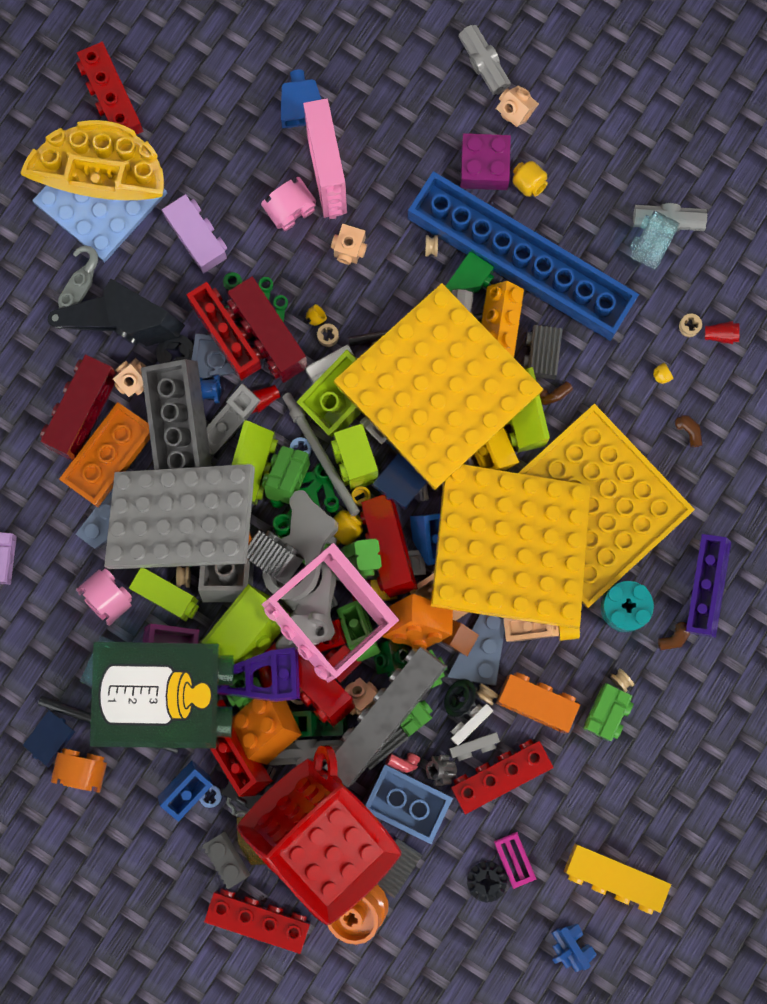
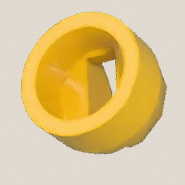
(316, 315)
(662, 374)
(359, 490)

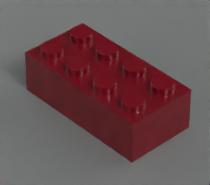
(267, 329)
(79, 407)

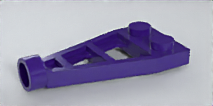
(284, 676)

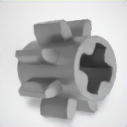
(441, 770)

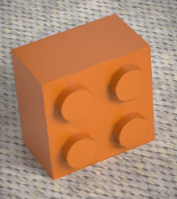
(419, 622)
(265, 729)

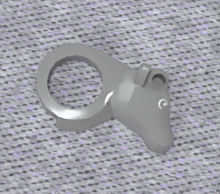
(308, 534)
(313, 611)

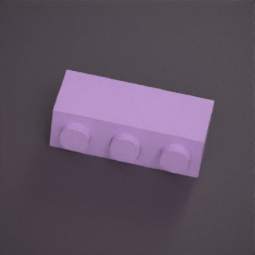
(195, 233)

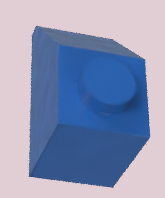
(425, 535)

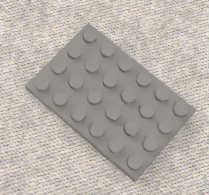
(180, 517)

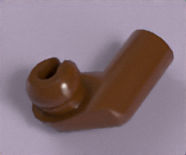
(556, 395)
(692, 427)
(677, 639)

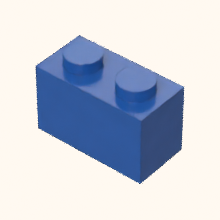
(185, 791)

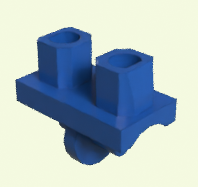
(568, 950)

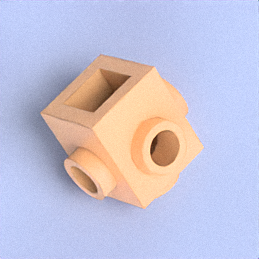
(516, 105)
(349, 244)
(123, 383)
(362, 695)

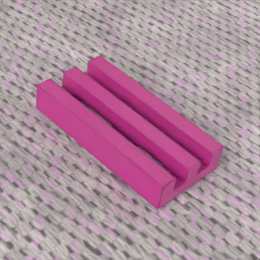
(506, 840)

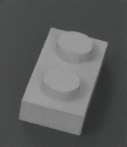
(484, 743)

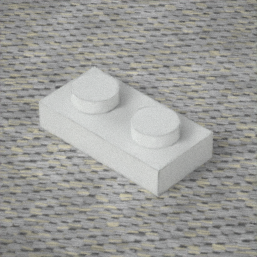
(477, 716)

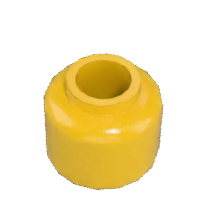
(529, 178)
(348, 527)

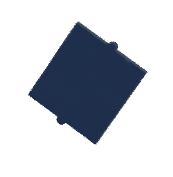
(400, 482)
(48, 738)

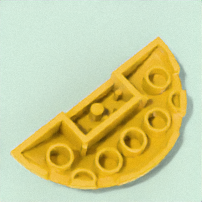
(97, 162)

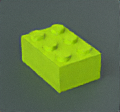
(356, 458)

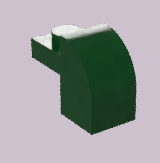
(312, 726)

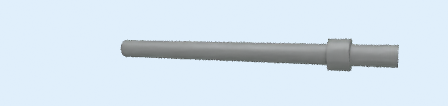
(299, 417)

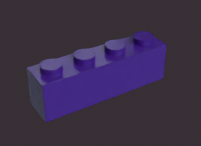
(708, 585)

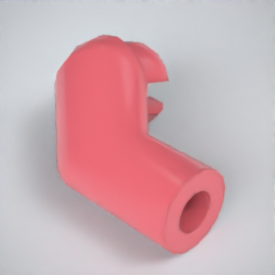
(403, 765)

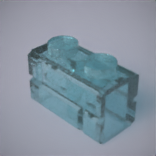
(654, 240)

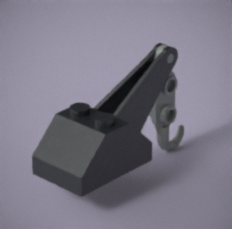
(116, 311)

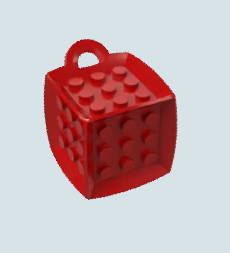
(319, 838)

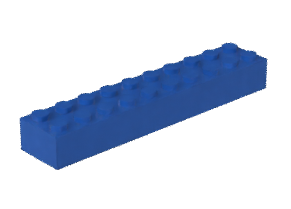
(522, 256)

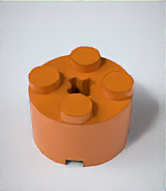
(79, 771)

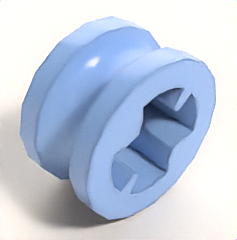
(295, 443)
(218, 797)

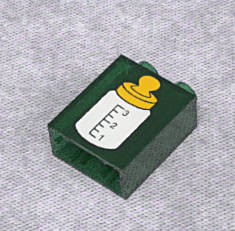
(159, 695)

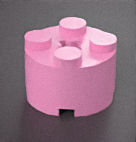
(289, 203)
(105, 596)

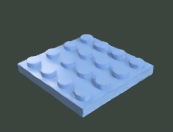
(93, 220)

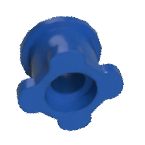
(211, 389)

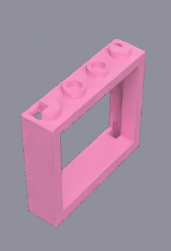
(325, 158)
(359, 589)

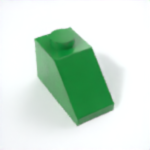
(471, 275)

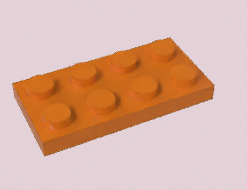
(106, 452)

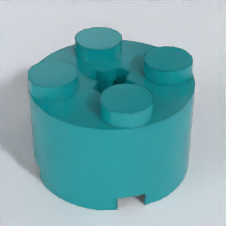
(636, 596)

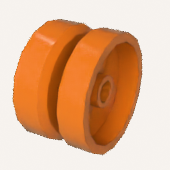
(363, 919)

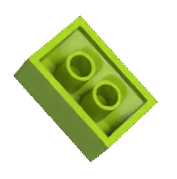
(326, 402)
(529, 425)
(255, 449)
(245, 627)

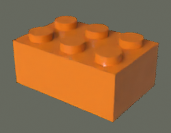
(538, 702)

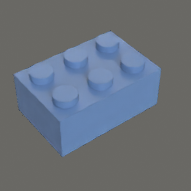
(408, 804)

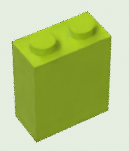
(164, 594)

